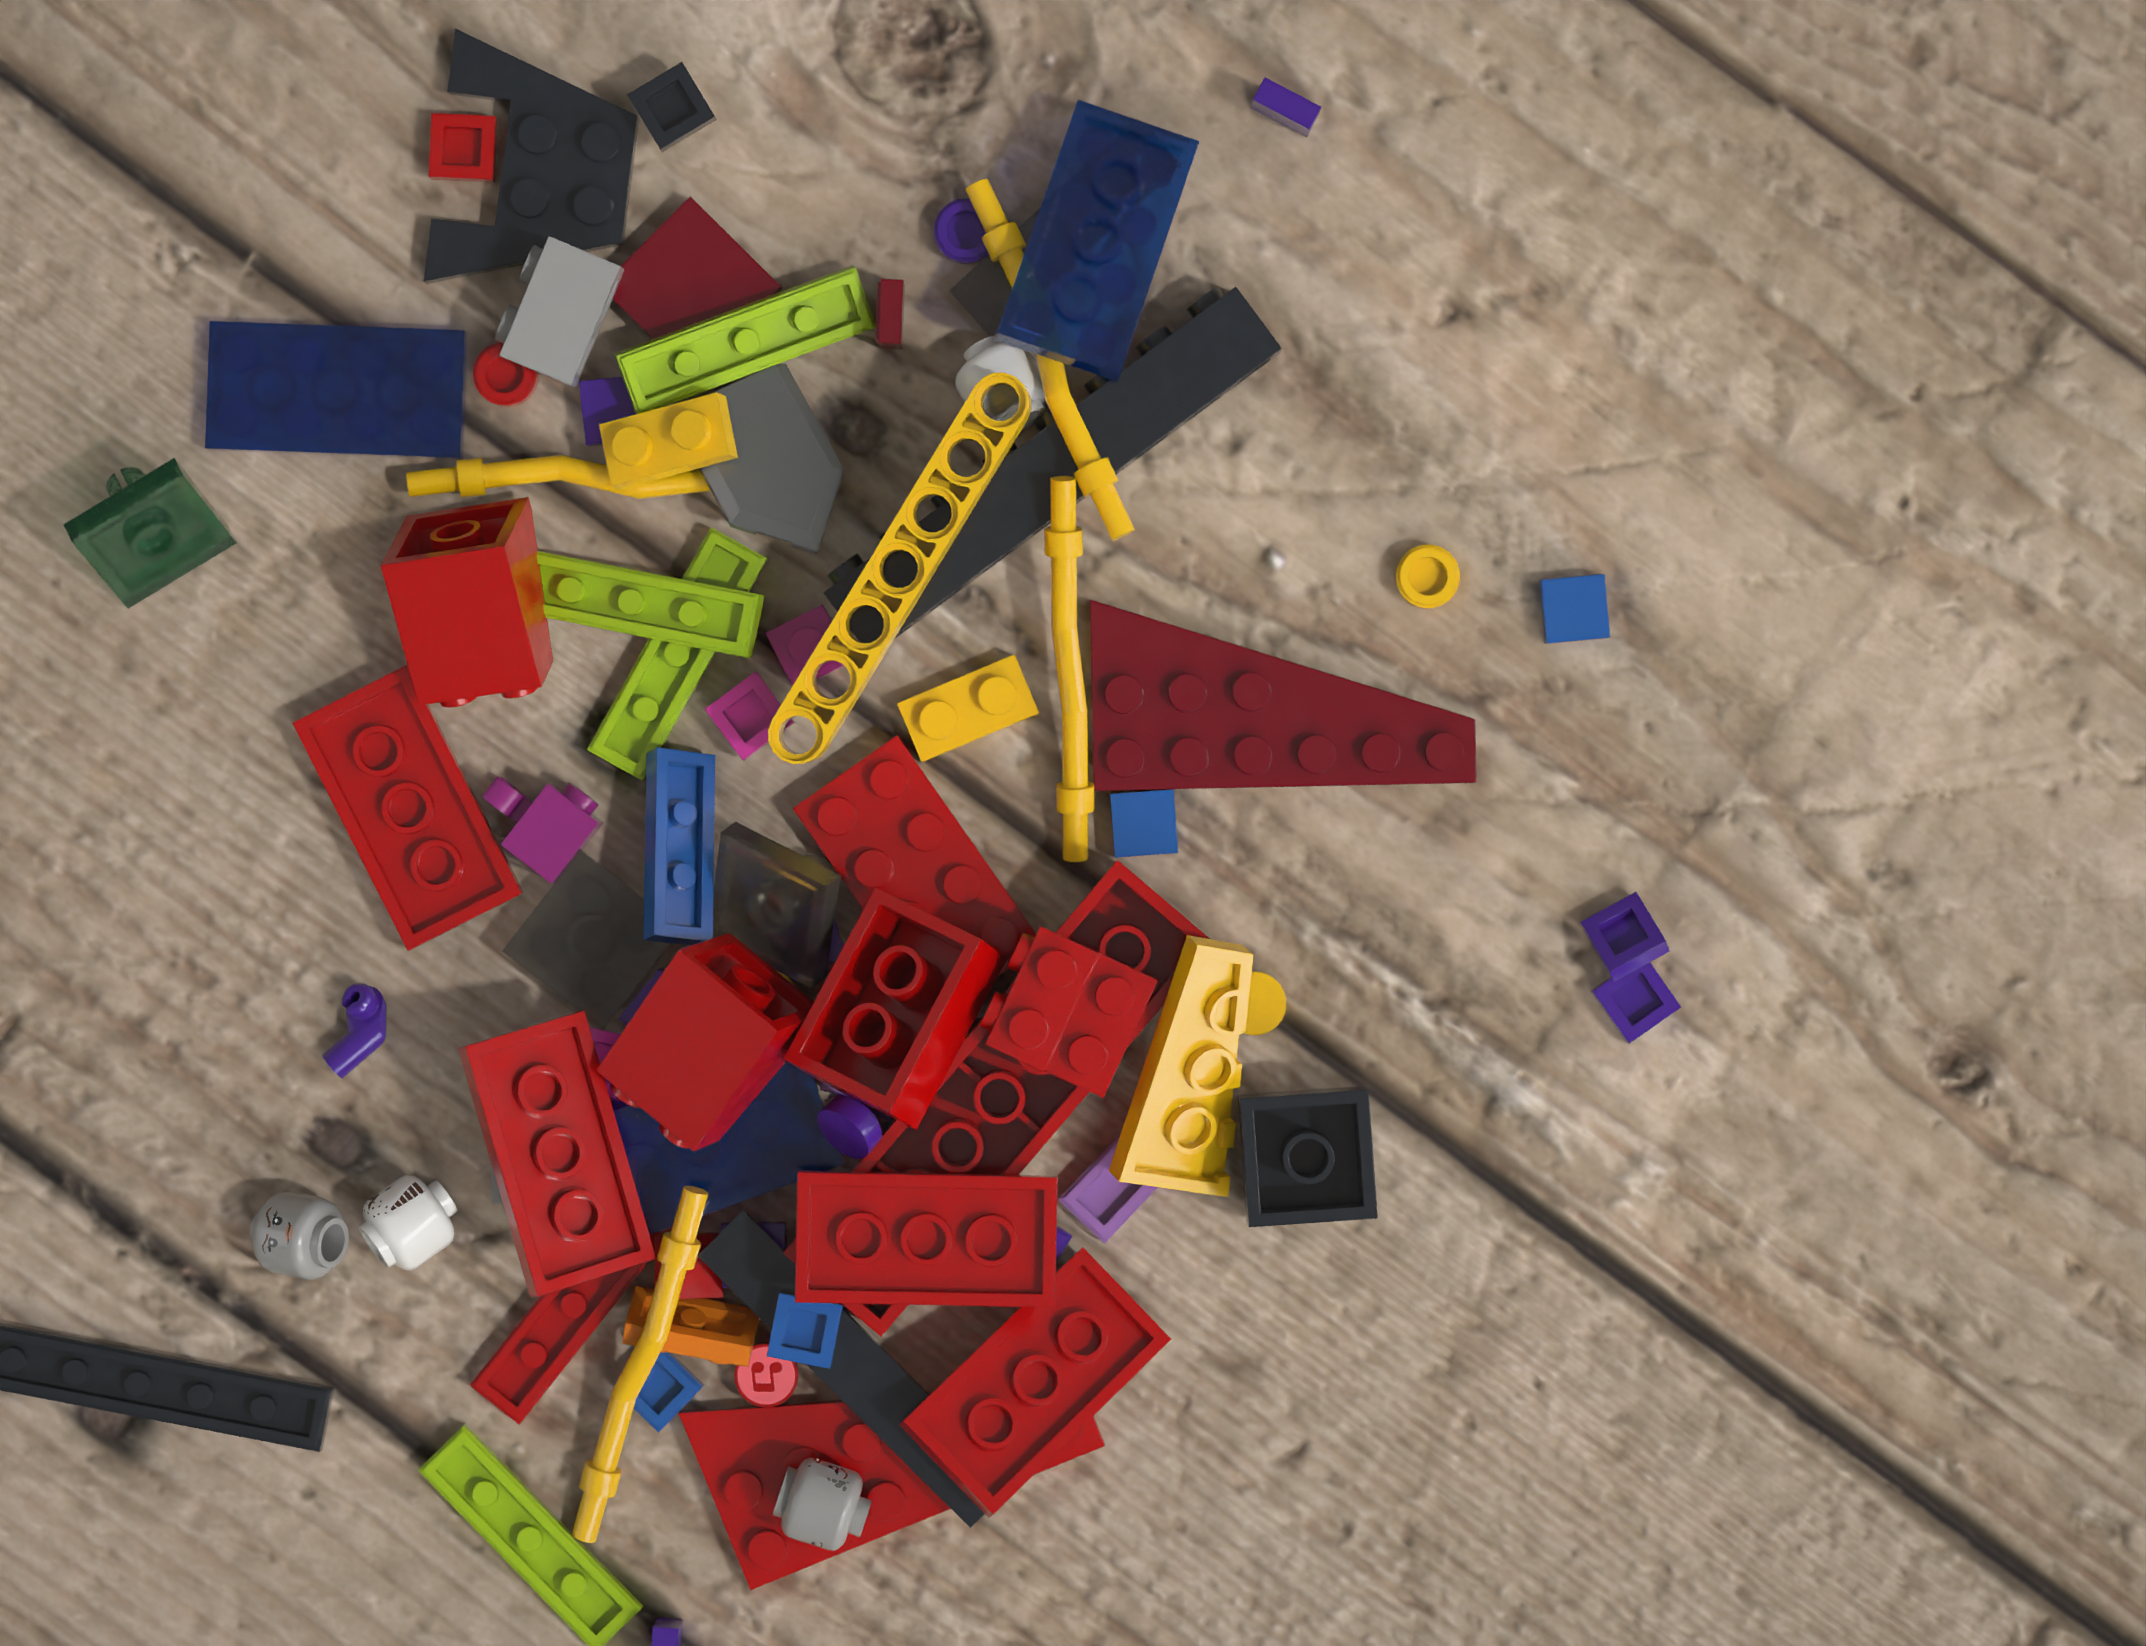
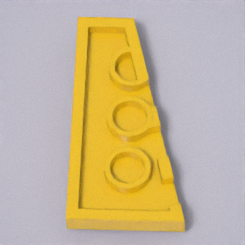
(1184, 1095)

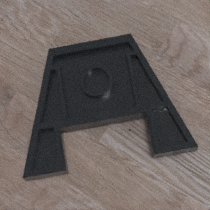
(561, 167)

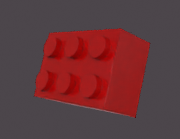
(895, 1008)

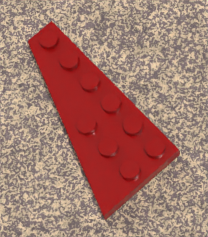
(748, 1455)

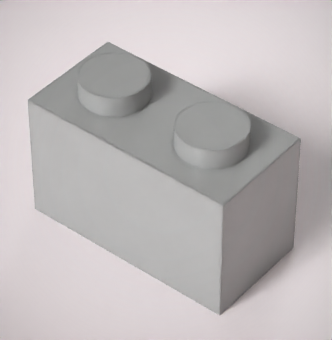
(559, 310)

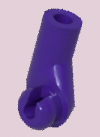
(365, 1028)

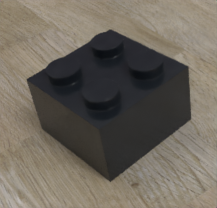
(1307, 1156)

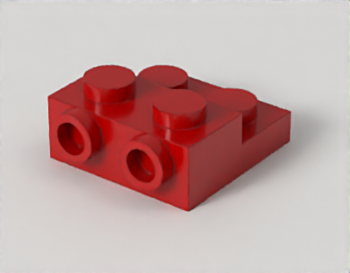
(1068, 1010)

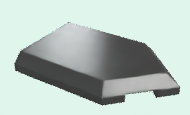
(783, 466)

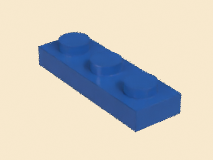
(679, 846)

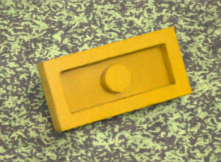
(668, 441)
(968, 708)

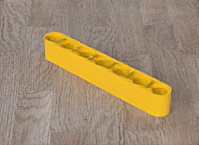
(872, 587)

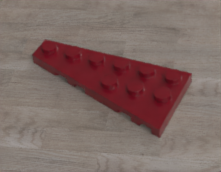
(1223, 716)

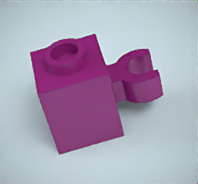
(549, 828)

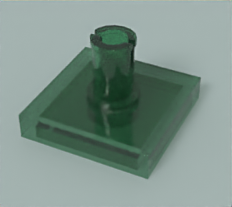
(149, 531)

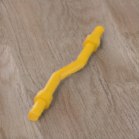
(1094, 474)
(473, 477)
(1064, 544)
(677, 1254)

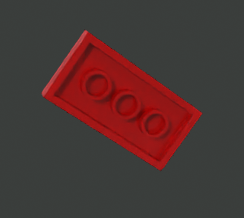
(408, 808)
(895, 833)
(557, 1153)
(926, 1239)
(1035, 1384)

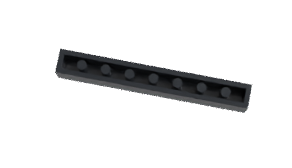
(1125, 419)

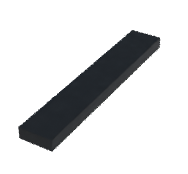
(860, 1368)
(164, 1387)

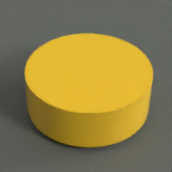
(1427, 576)
(1265, 1004)

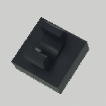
(672, 107)

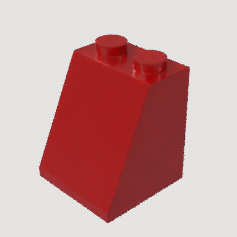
(470, 602)
(706, 1040)

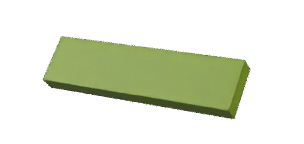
(745, 340)
(650, 605)
(668, 671)
(530, 1537)

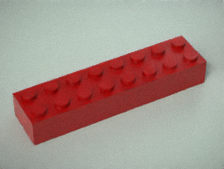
(1000, 1111)

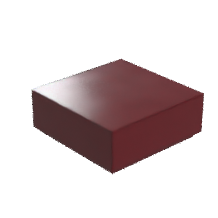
(890, 313)

